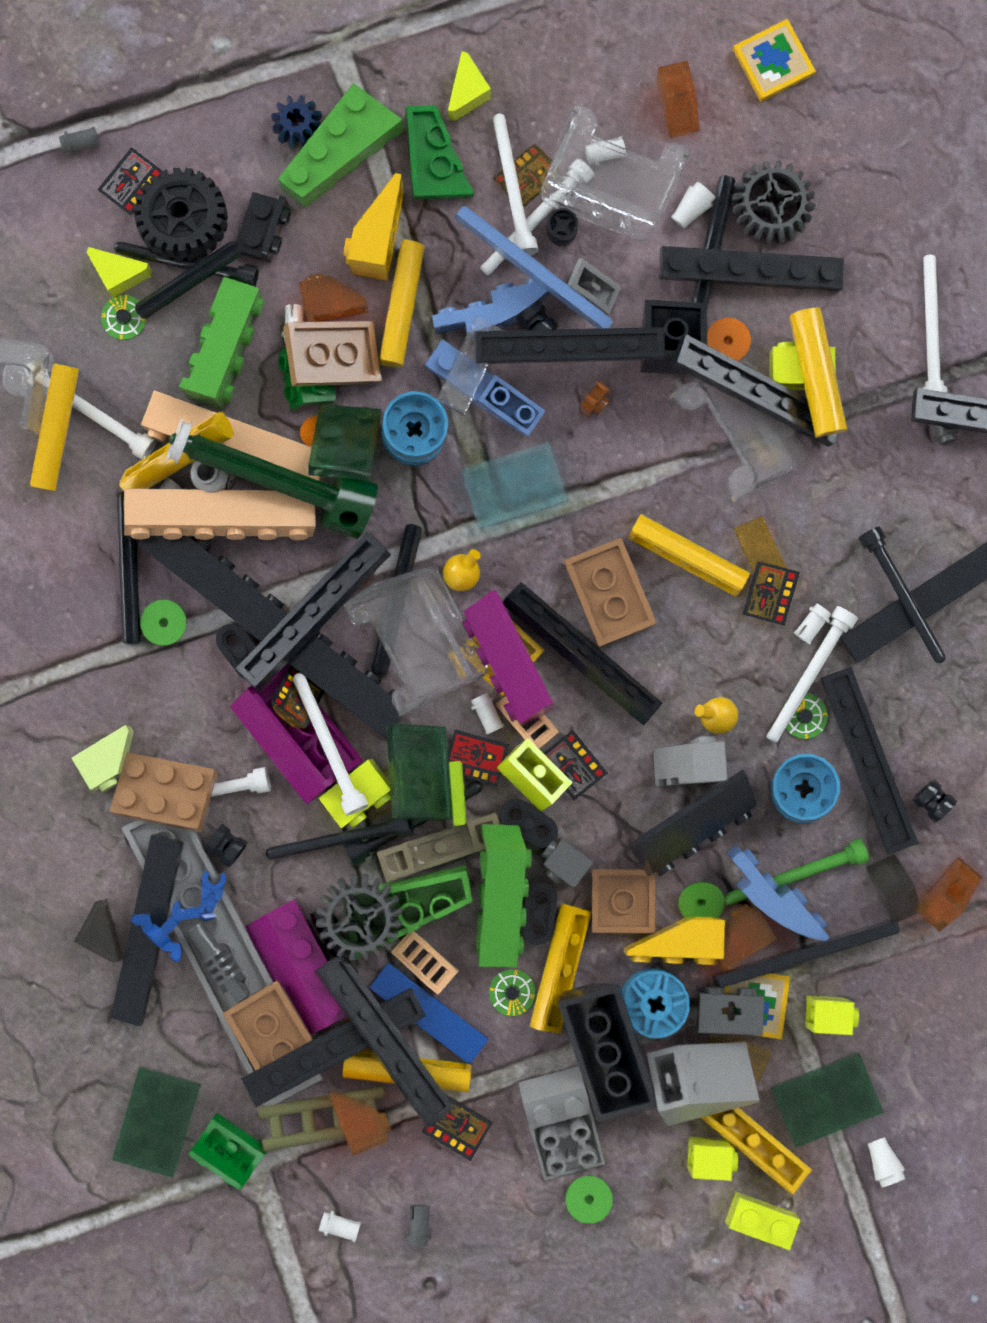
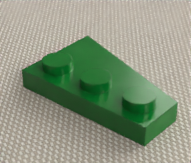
(432, 160)

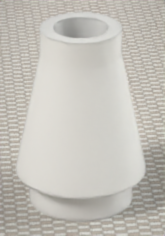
(693, 204)
(885, 1163)

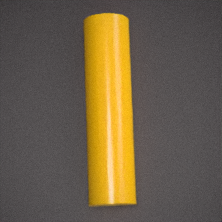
(401, 304)
(818, 372)
(54, 427)
(156, 468)
(688, 555)
(560, 967)
(447, 1074)
(760, 1148)

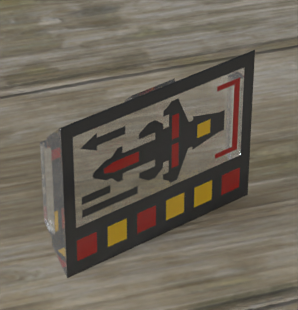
(127, 179)
(576, 763)

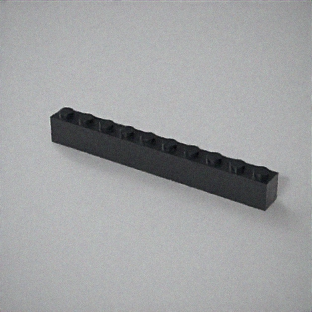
(261, 614)

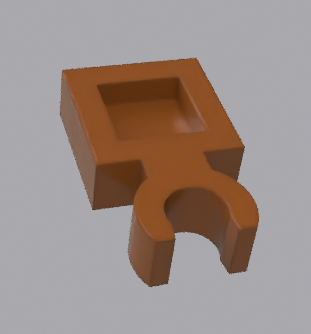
(596, 400)

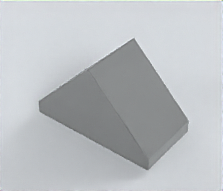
(594, 286)

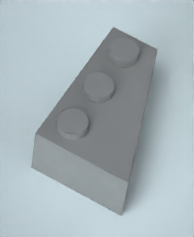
(691, 763)

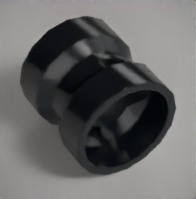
(562, 221)
(535, 318)
(934, 800)
(220, 841)

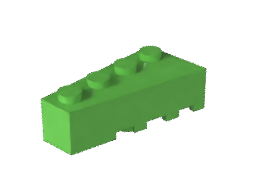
(343, 140)
(223, 344)
(502, 896)
(421, 900)

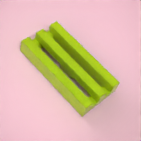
(457, 793)

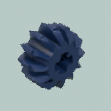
(290, 112)

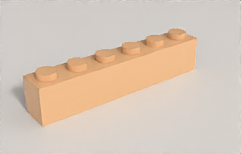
(166, 412)
(223, 513)

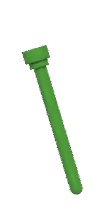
(854, 853)

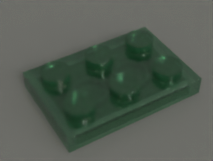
(344, 442)
(419, 772)
(826, 1099)
(156, 1121)

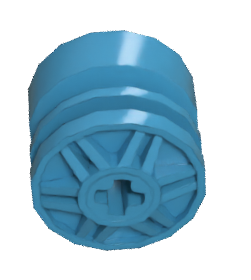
(413, 411)
(820, 779)
(649, 984)

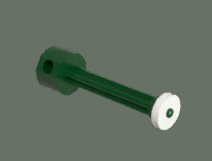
(344, 504)

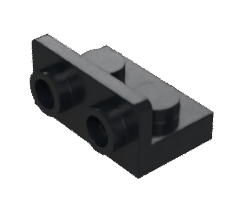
(262, 226)

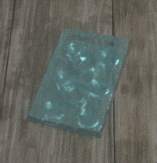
(514, 485)

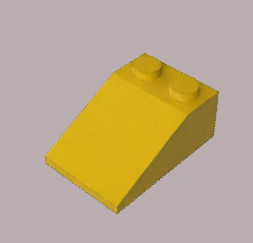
(374, 236)

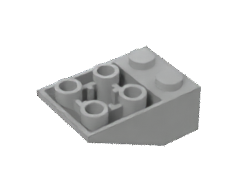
(701, 1080)
(561, 1123)

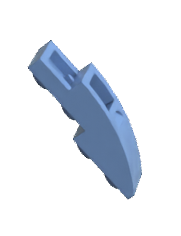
(505, 306)
(492, 394)
(780, 905)

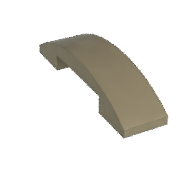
(434, 849)

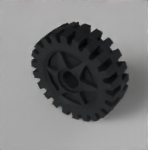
(176, 194)

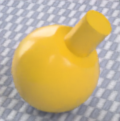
(462, 571)
(718, 715)

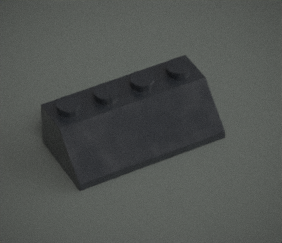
(694, 824)
(607, 1050)

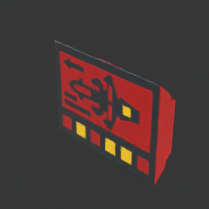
(478, 756)

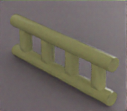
(305, 1108)

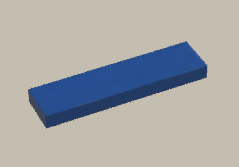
(439, 1019)

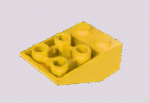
(687, 938)

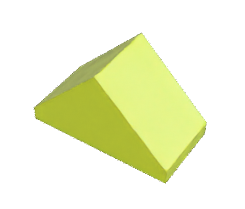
(468, 90)
(118, 271)

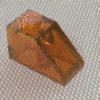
(678, 98)
(329, 299)
(949, 894)
(744, 936)
(359, 1122)

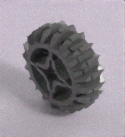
(797, 195)
(371, 942)

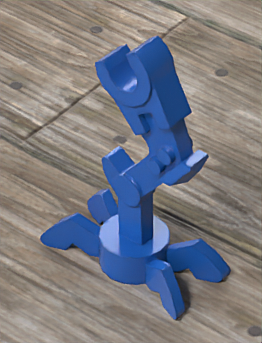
(209, 897)

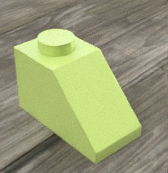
(104, 760)

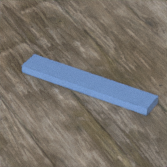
(532, 268)

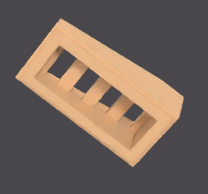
(543, 738)
(417, 970)

